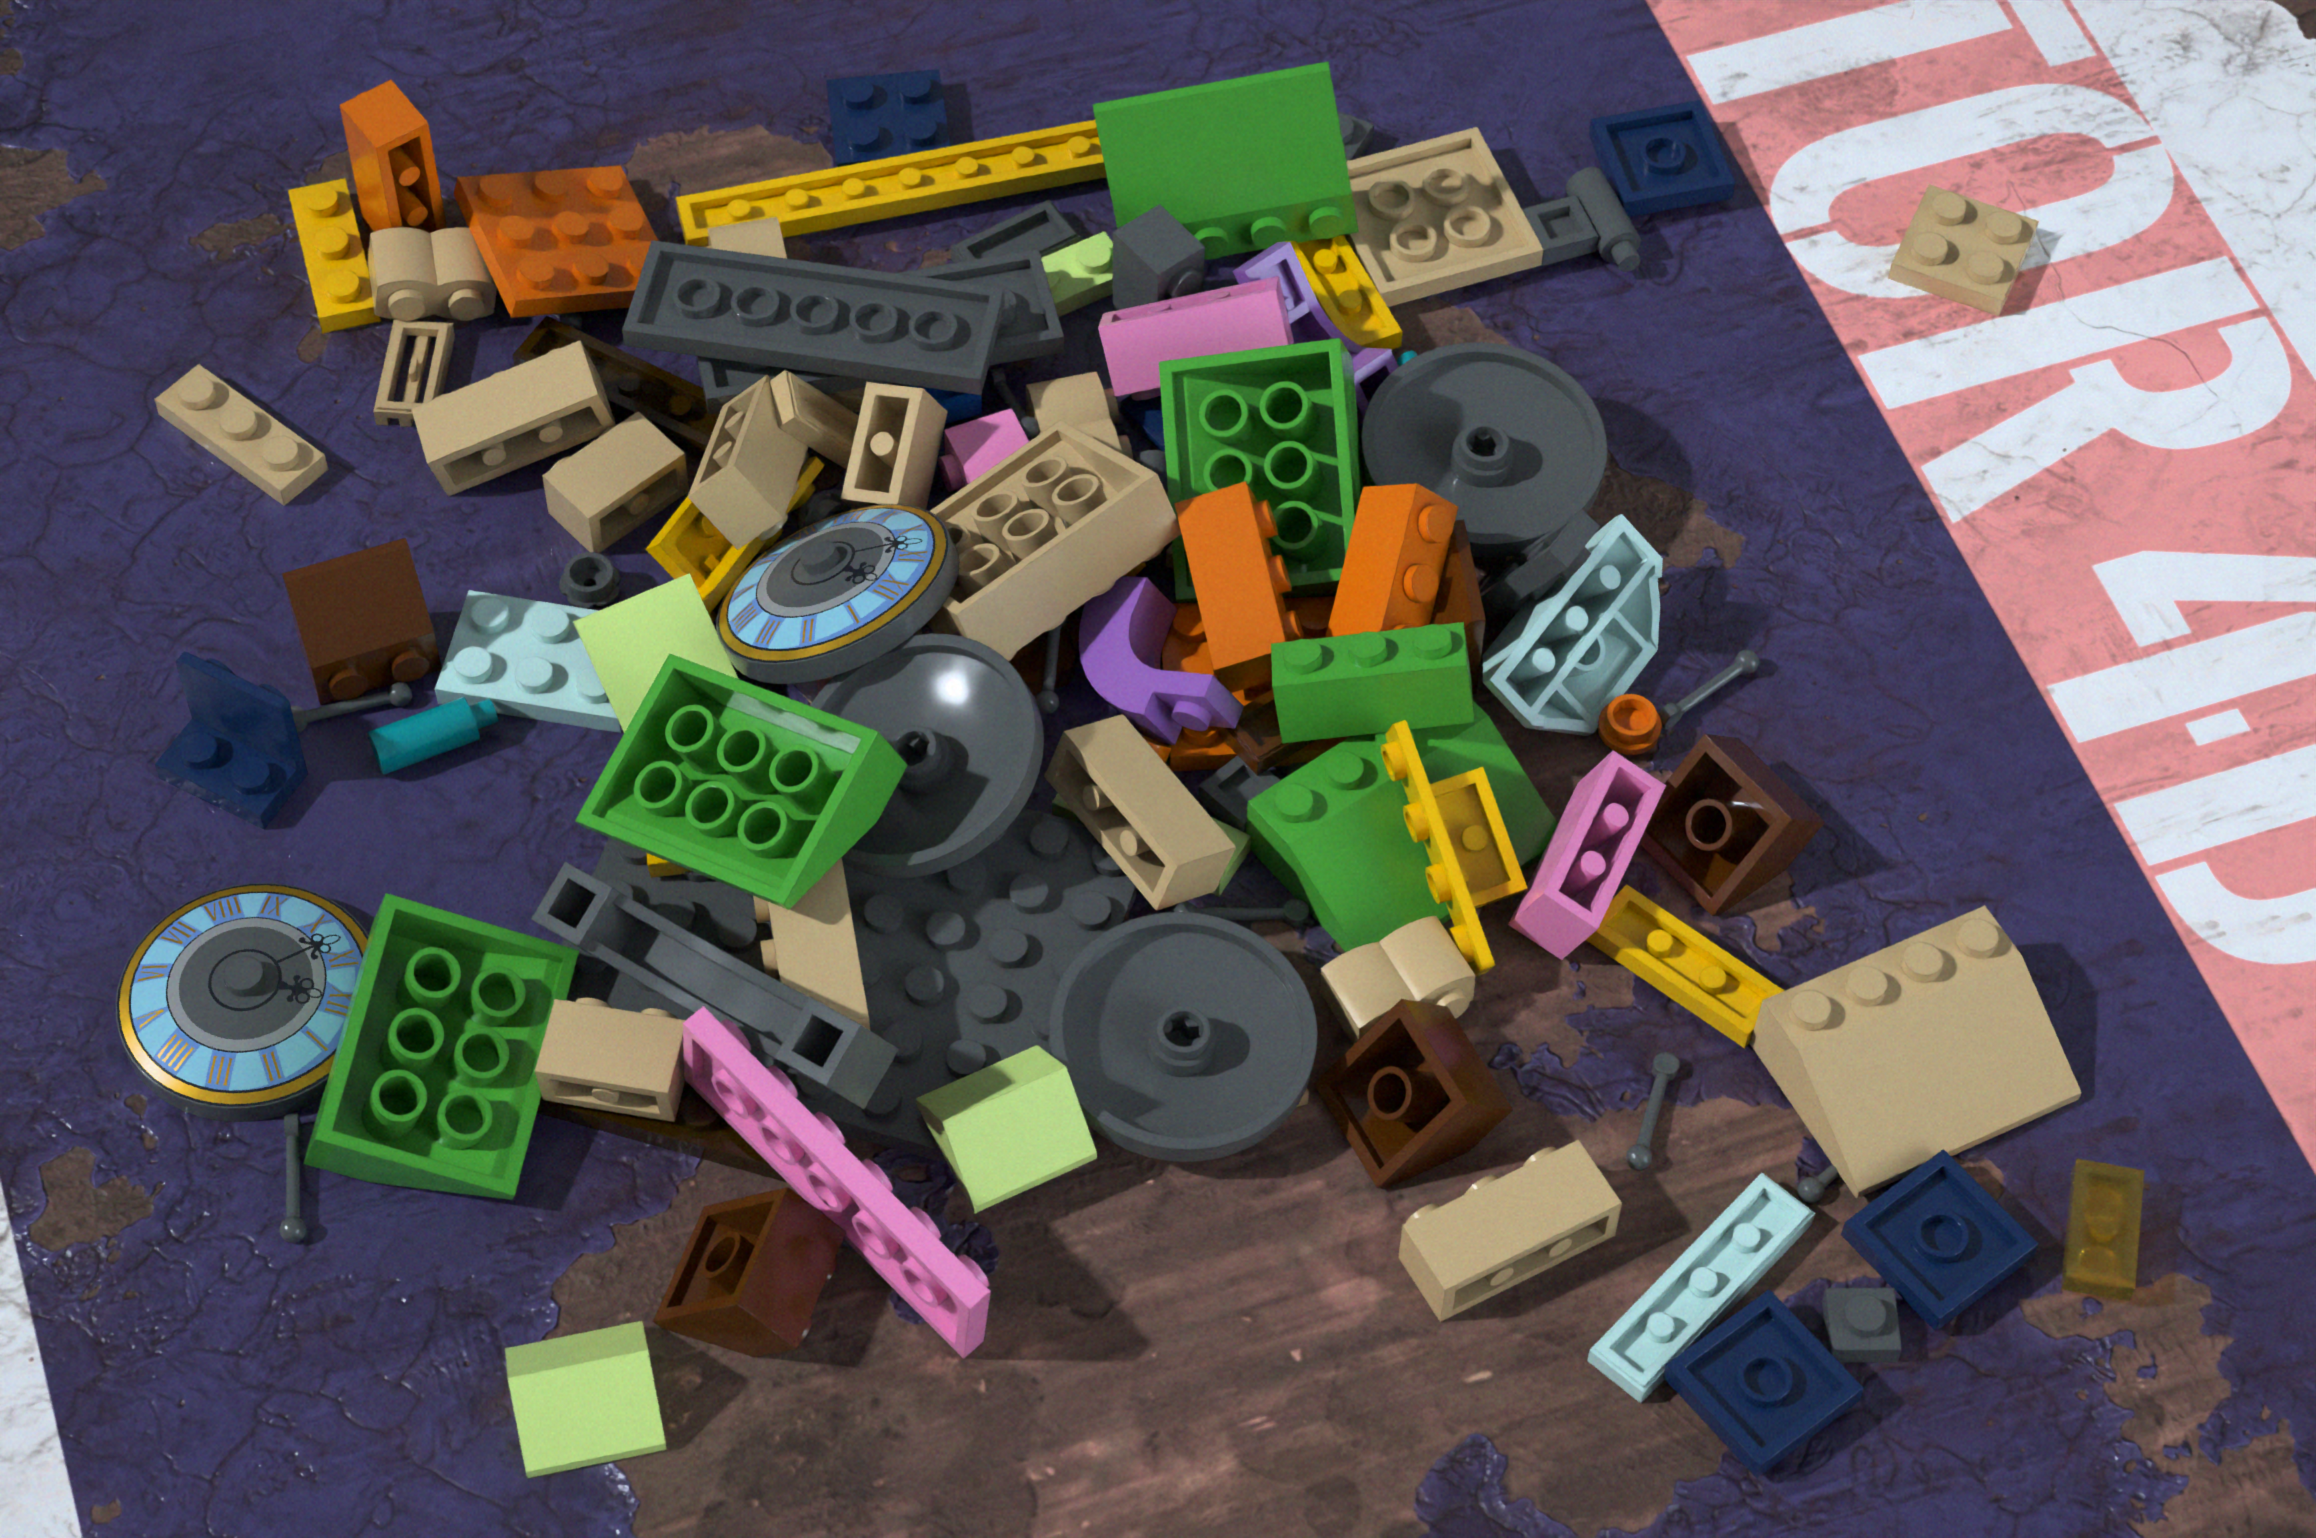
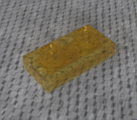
(2103, 1230)

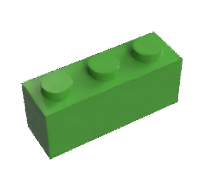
(1372, 682)

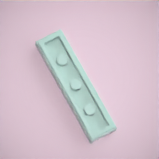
(1701, 1286)

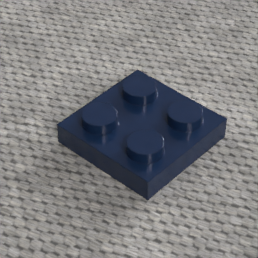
(886, 115)
(1662, 158)
(1939, 1239)
(1763, 1383)

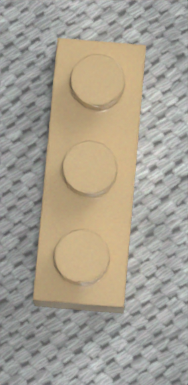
(241, 434)

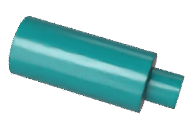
(430, 733)

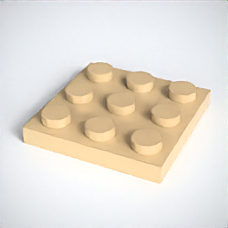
(1437, 218)

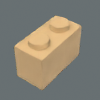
(894, 447)
(615, 483)
(612, 1059)

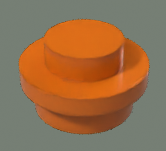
(1629, 725)

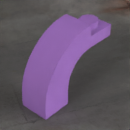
(1311, 323)
(1121, 658)

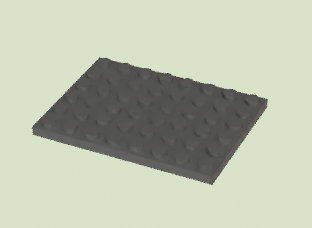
(948, 960)

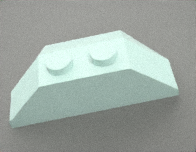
(1582, 637)

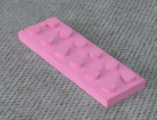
(852, 1193)

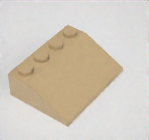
(1048, 536)
(1916, 1051)

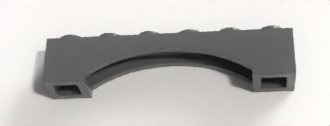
(698, 974)

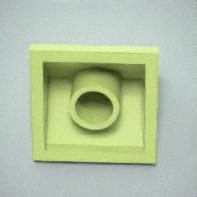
(1009, 1127)
(584, 1399)

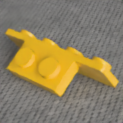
(697, 547)
(1463, 839)

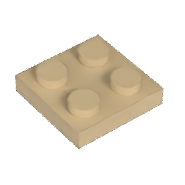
(1963, 250)

